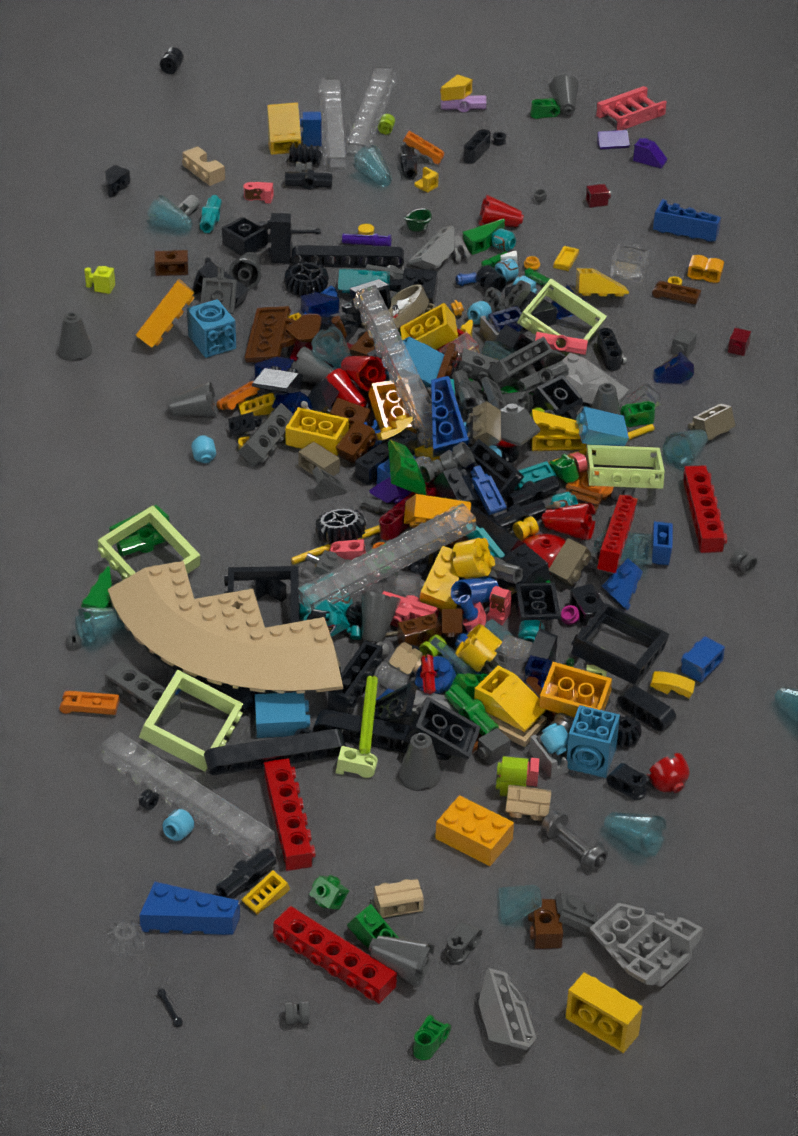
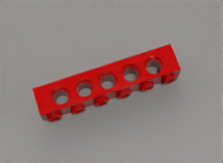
(704, 509)
(617, 533)
(288, 814)
(335, 954)

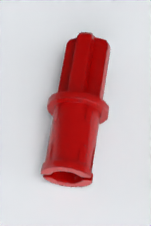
(428, 674)

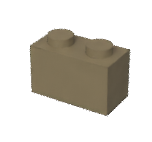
(316, 455)
(570, 562)

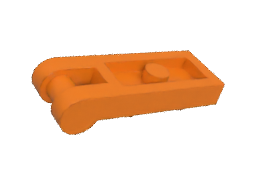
(424, 147)
(236, 397)
(89, 702)

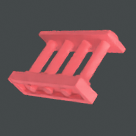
(631, 99)

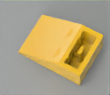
(283, 127)
(592, 281)
(509, 699)

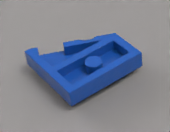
(623, 582)

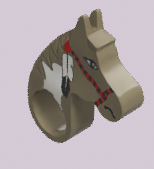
(407, 305)

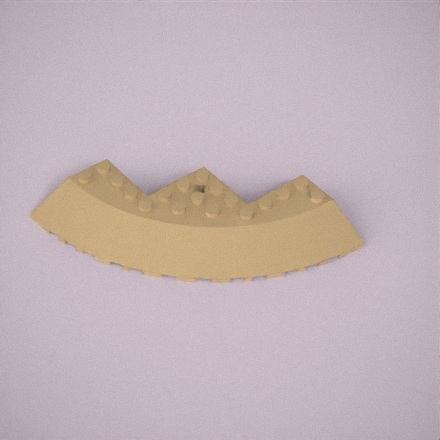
(224, 635)

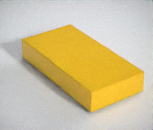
(566, 258)

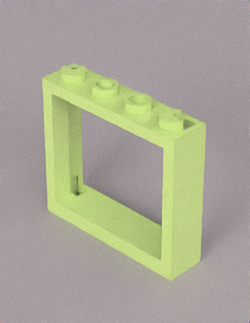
(568, 301)
(625, 457)
(162, 525)
(177, 746)

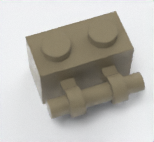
(714, 421)
(484, 424)

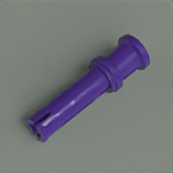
(374, 240)

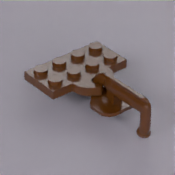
(275, 331)

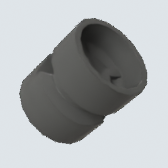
(458, 457)

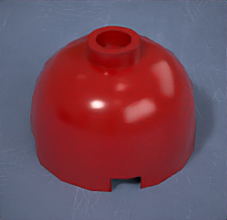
(669, 774)

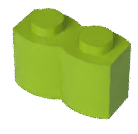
(512, 772)

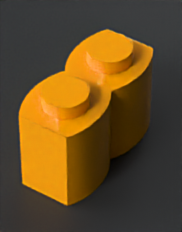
(704, 268)

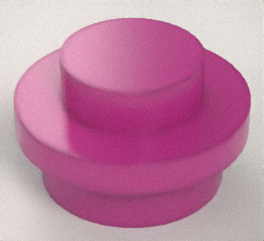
(570, 614)

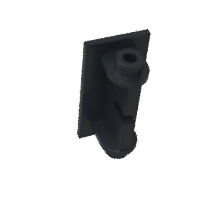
(243, 423)

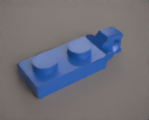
(487, 491)

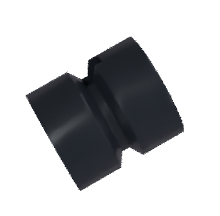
(171, 60)
(489, 277)

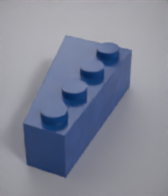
(686, 222)
(447, 422)
(188, 910)

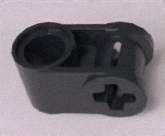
(626, 779)

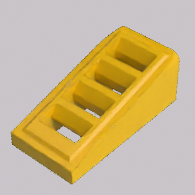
(259, 406)
(271, 879)

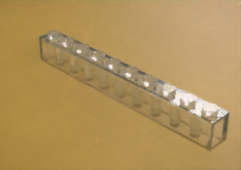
(371, 110)
(332, 124)
(397, 361)
(388, 557)
(187, 794)

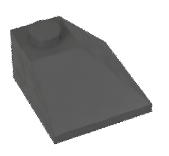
(517, 425)

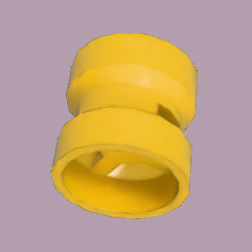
(525, 528)

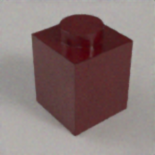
(597, 195)
(739, 341)

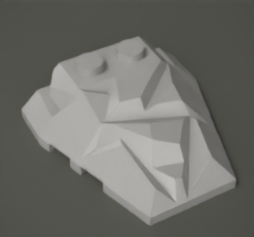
(588, 377)
(647, 944)

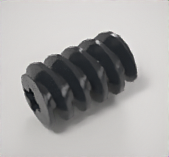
(304, 154)

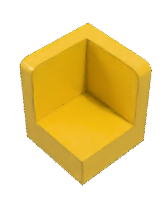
(429, 180)

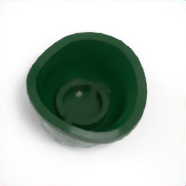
(418, 220)

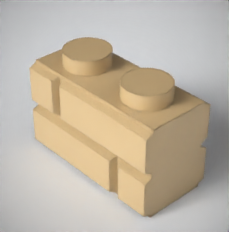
(406, 658)
(528, 802)
(398, 898)

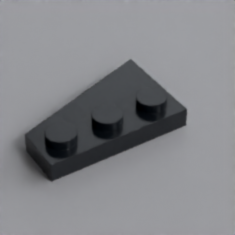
(396, 704)

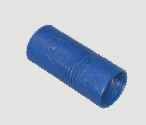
(477, 588)

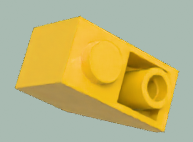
(456, 88)

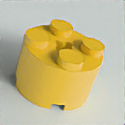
(473, 558)
(478, 647)

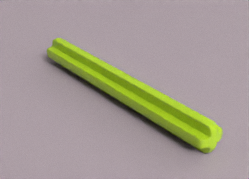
(368, 715)

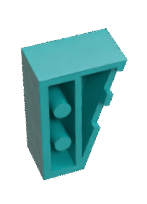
(351, 277)

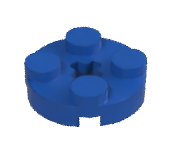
(445, 672)

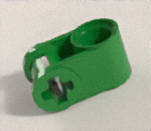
(543, 107)
(640, 413)
(565, 468)
(430, 1038)

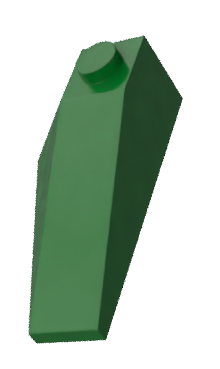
(404, 469)

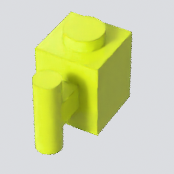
(102, 278)

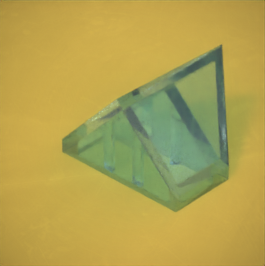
(639, 549)

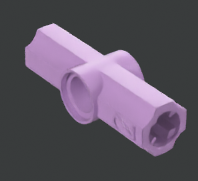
(472, 102)

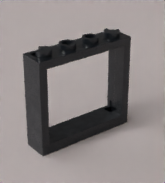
(267, 573)
(628, 625)

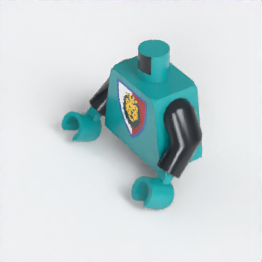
(334, 619)

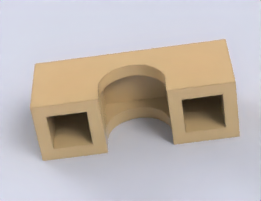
(196, 161)

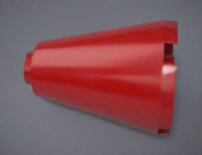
(495, 210)
(364, 370)
(347, 389)
(571, 520)

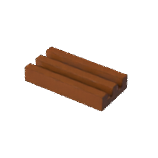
(586, 492)

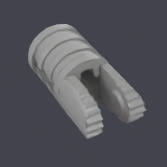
(189, 204)
(460, 248)

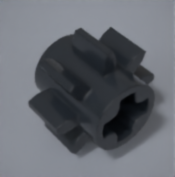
(354, 612)

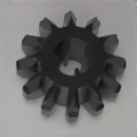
(628, 731)

